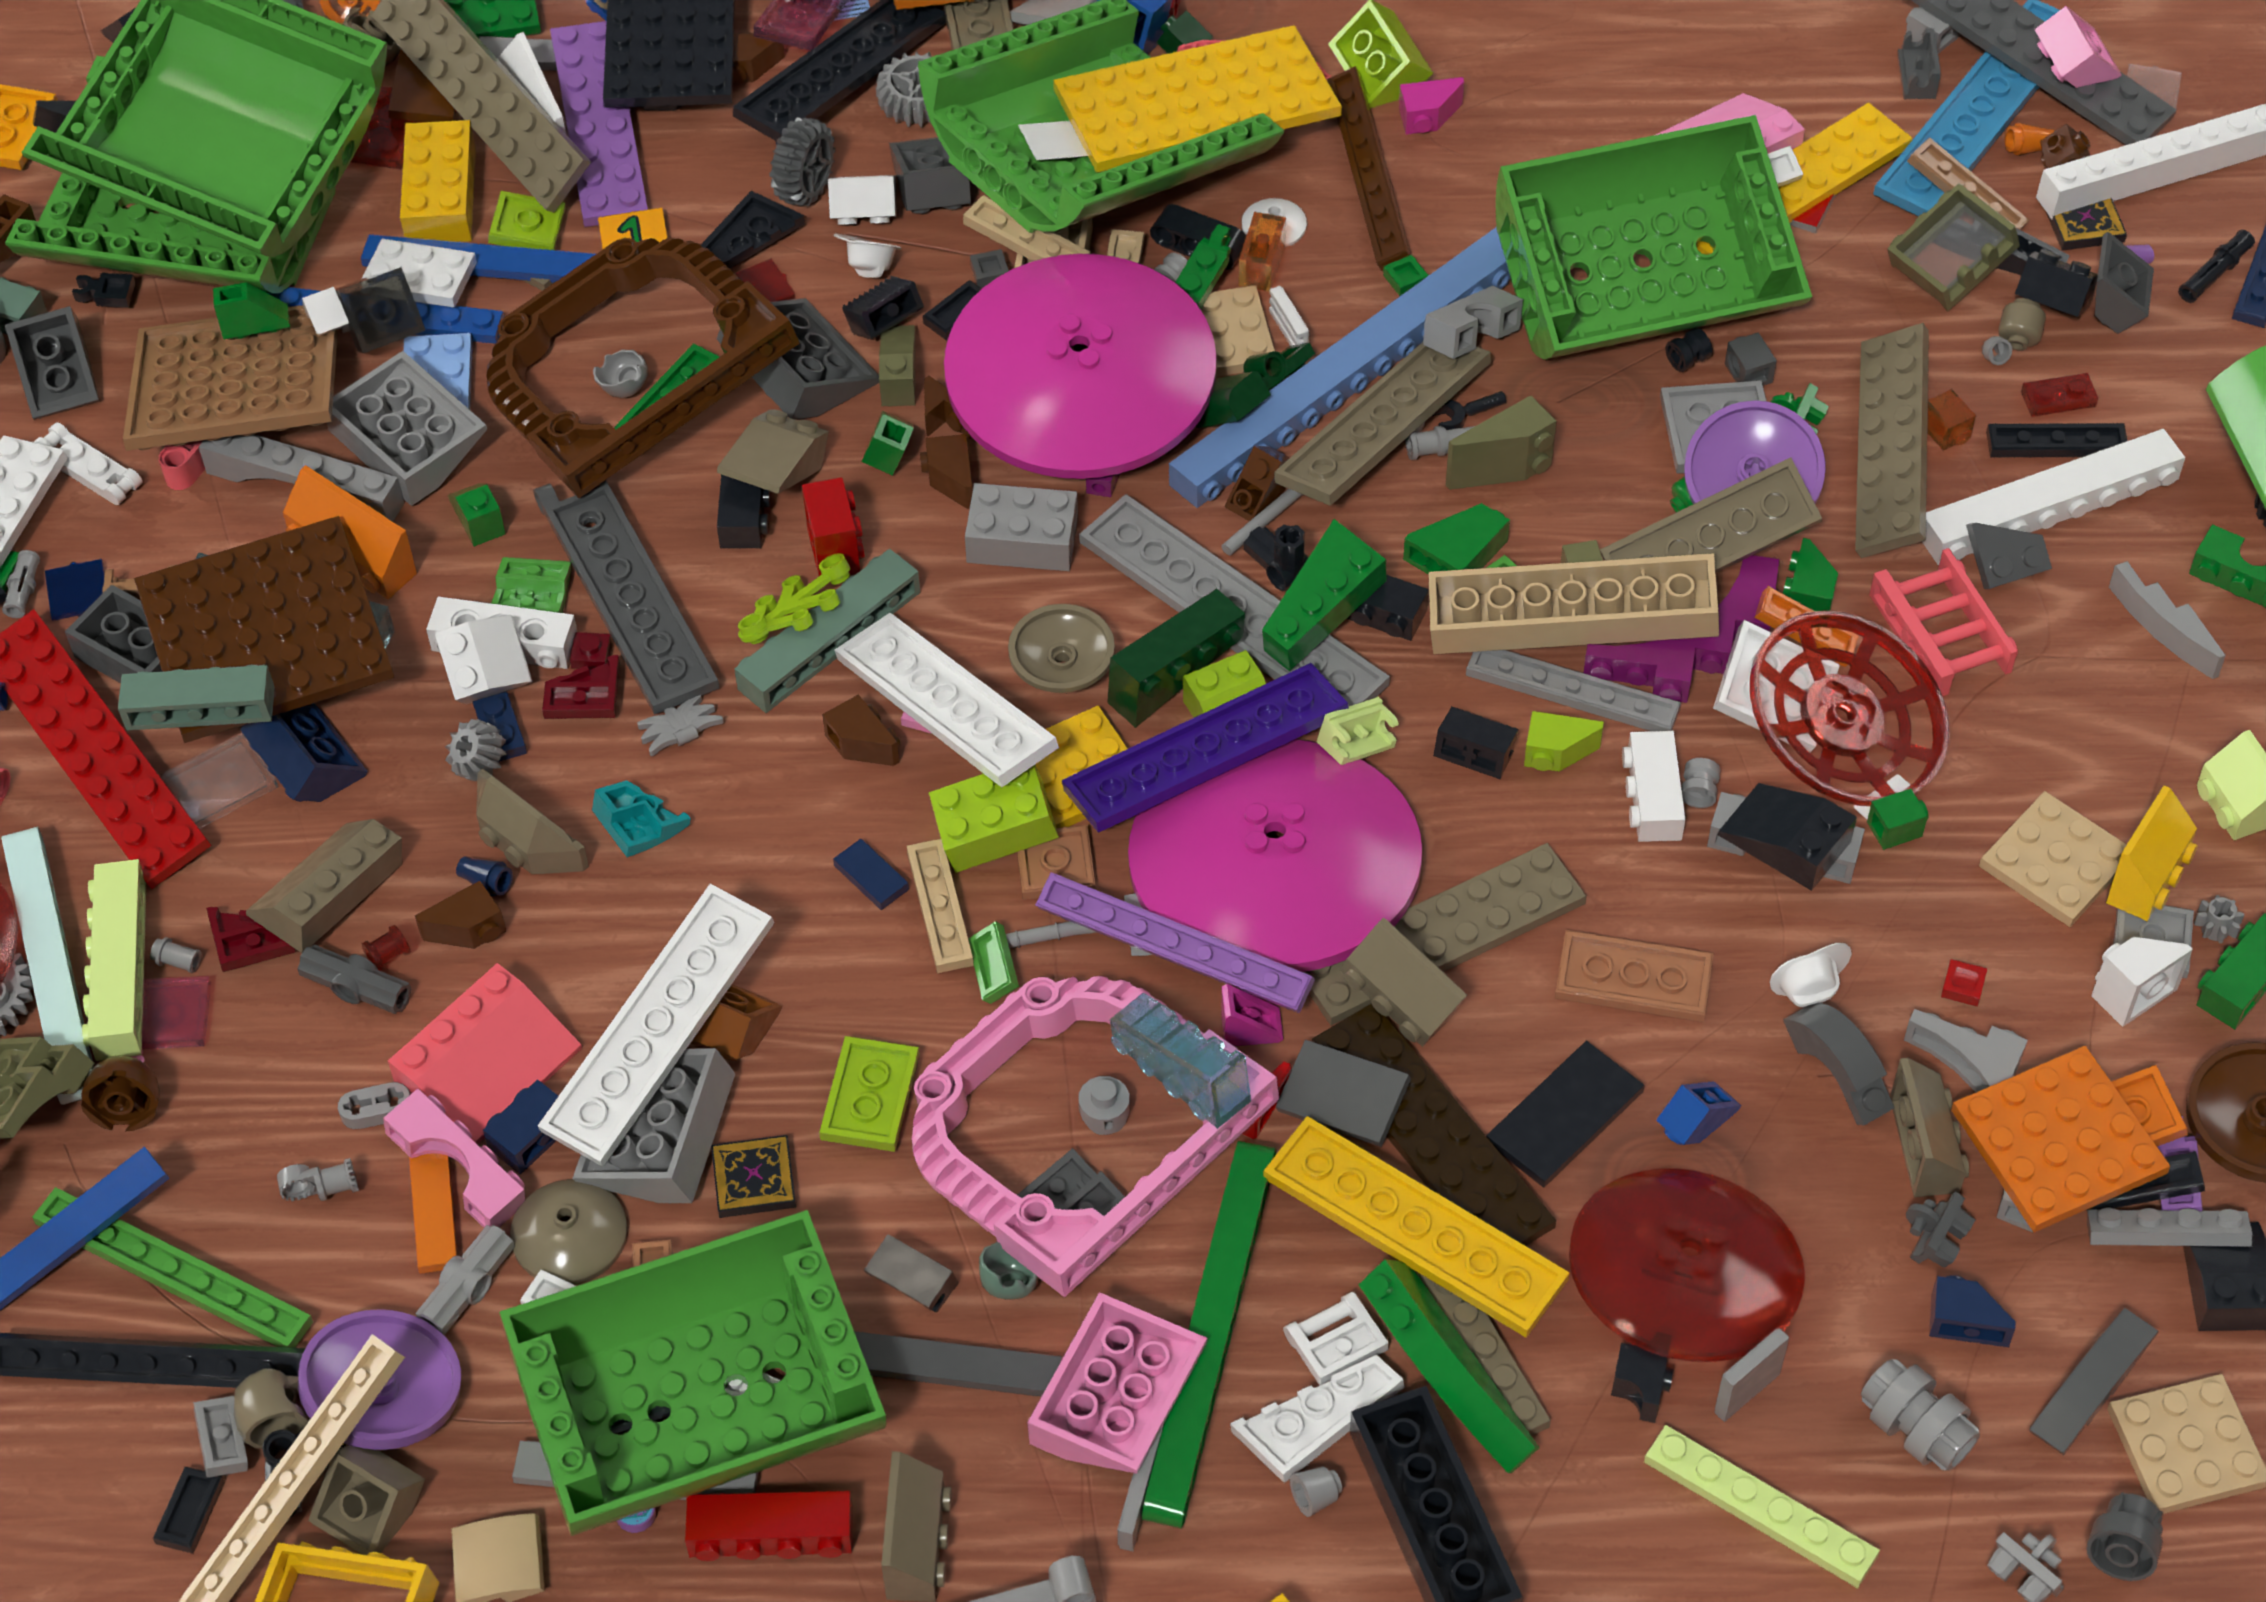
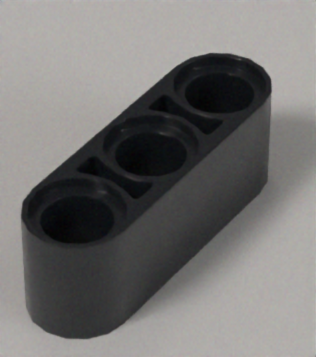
(1183, 230)

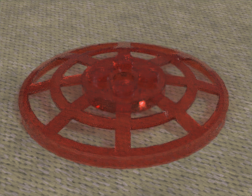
(1859, 703)

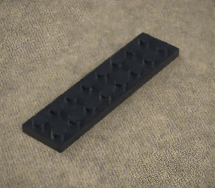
(837, 66)

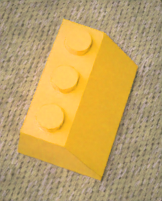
(2154, 857)

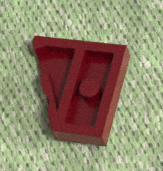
(583, 692)

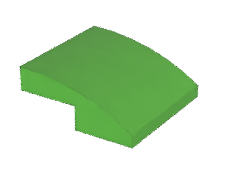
(532, 584)

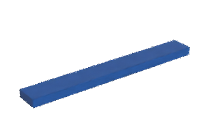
(498, 260)

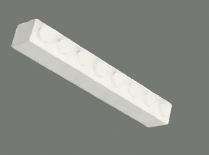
(2154, 161)
(2058, 492)

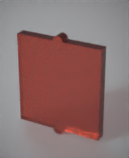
(768, 281)

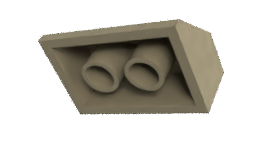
(1402, 983)
(1927, 1131)
(914, 1530)

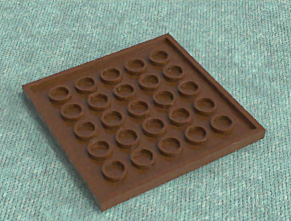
(273, 604)

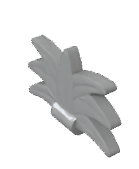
(678, 724)

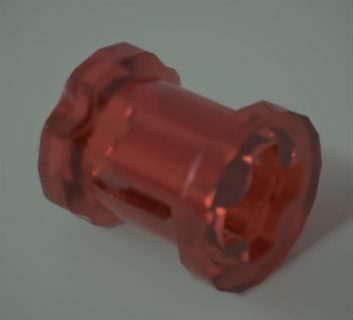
(386, 947)

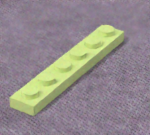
(1762, 1506)

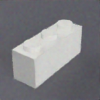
(1654, 786)

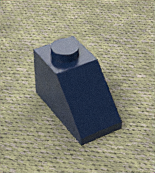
(1968, 1313)

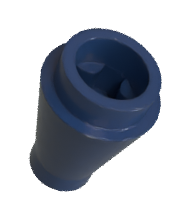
(492, 874)

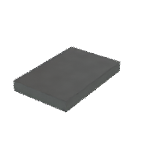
(1343, 1092)

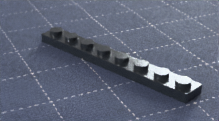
(140, 1360)

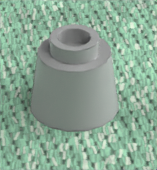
(1315, 1489)

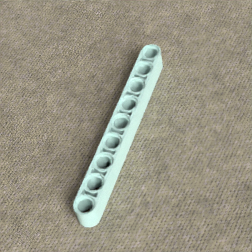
(45, 942)

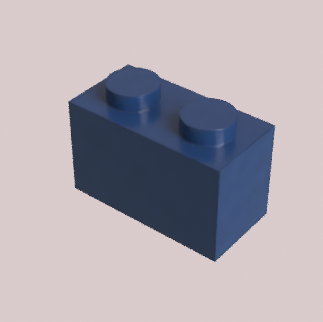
(515, 1131)

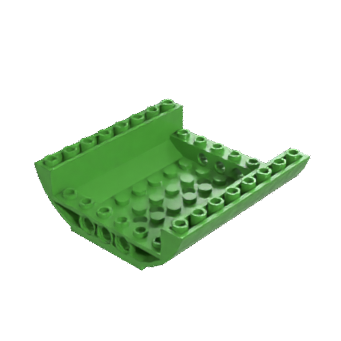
(1008, 80)
(94, 230)

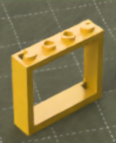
(344, 1565)

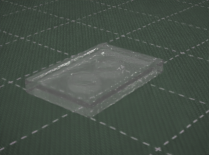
(220, 780)

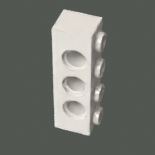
(543, 635)

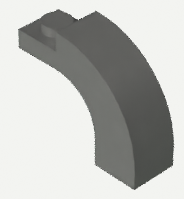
(1847, 1054)

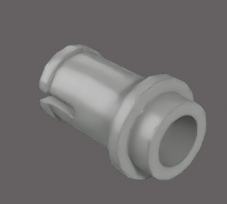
(176, 955)

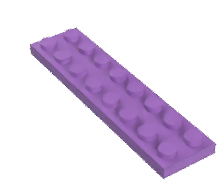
(604, 135)

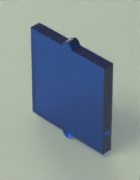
(74, 588)

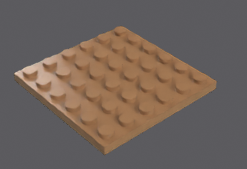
(207, 387)

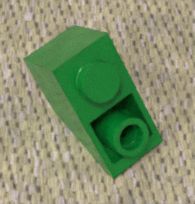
(248, 310)
(887, 443)
(1813, 578)

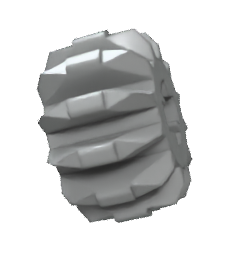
(475, 748)

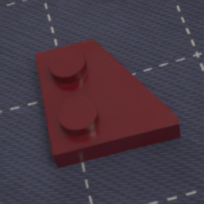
(243, 941)

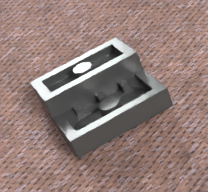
(1075, 1186)

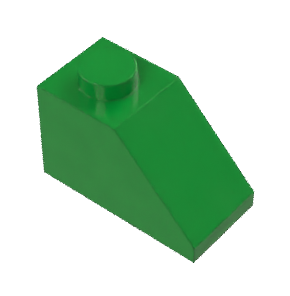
(478, 513)

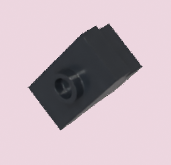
(1641, 1379)

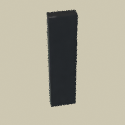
(2053, 439)

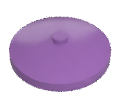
(1746, 441)
(414, 1398)

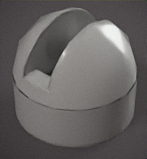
(2001, 347)

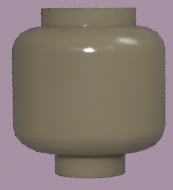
(2022, 323)

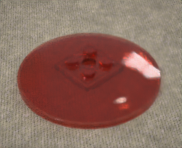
(1677, 1304)

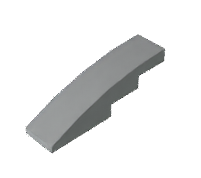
(2173, 627)

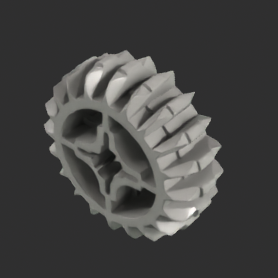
(901, 92)

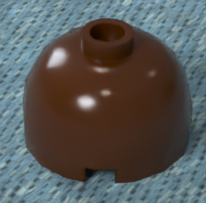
(120, 1093)

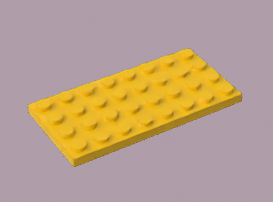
(1192, 92)

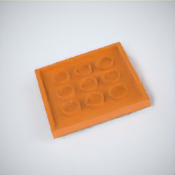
(2060, 1138)

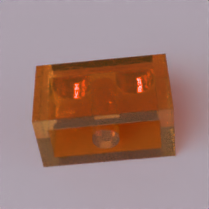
(1262, 251)

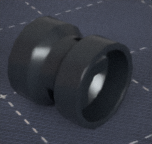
(1691, 348)

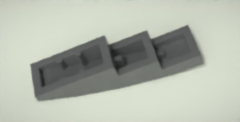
(2093, 1381)

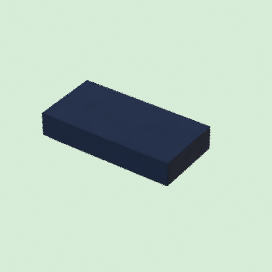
(871, 874)

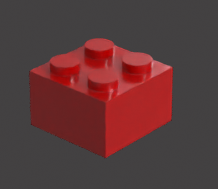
(831, 523)

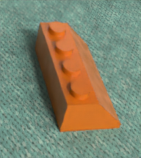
(376, 542)

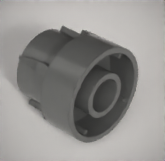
(2127, 1538)

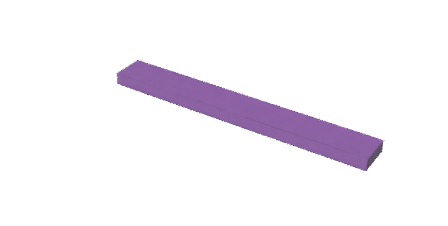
(1175, 942)

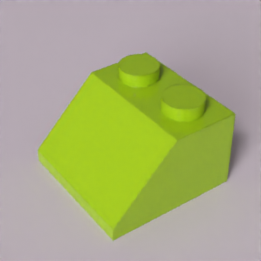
(1220, 683)

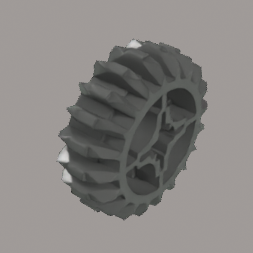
(802, 161)

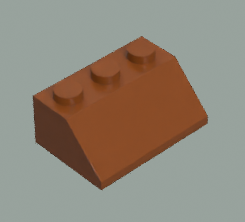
(737, 1023)

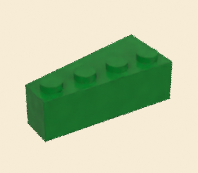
(1324, 593)

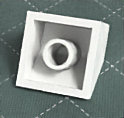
(862, 198)
(483, 658)
(2139, 976)

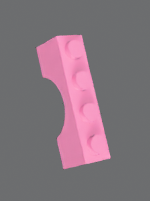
(423, 1128)

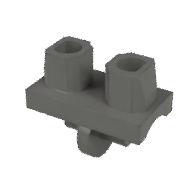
(1935, 1225)

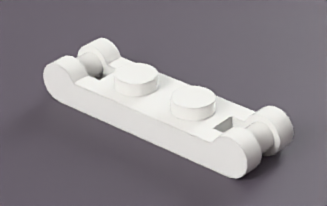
(92, 466)

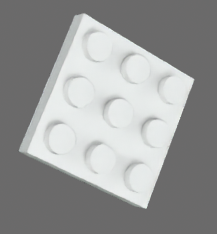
(1734, 689)

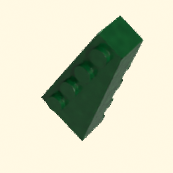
(1154, 665)

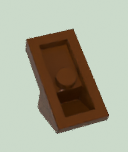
(939, 409)

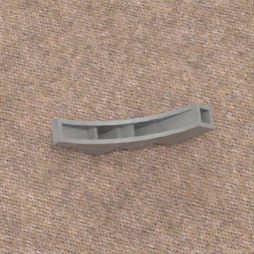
(1977, 1060)

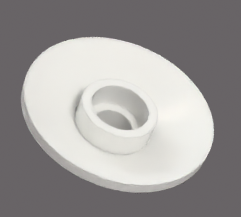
(1295, 218)

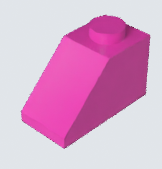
(1429, 103)

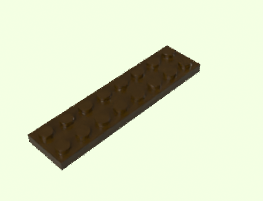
(1440, 1136)

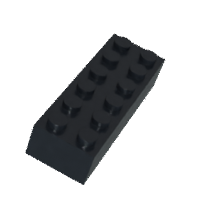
(1431, 1501)

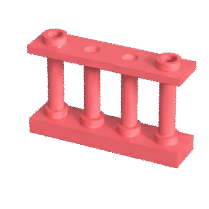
(1907, 620)

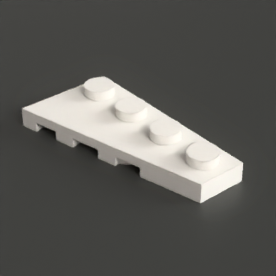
(1304, 1427)

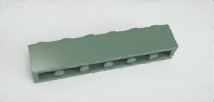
(797, 656)

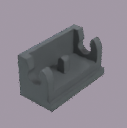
(1919, 66)

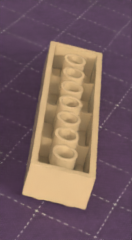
(1573, 604)

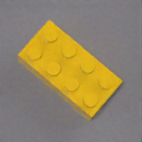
(438, 181)

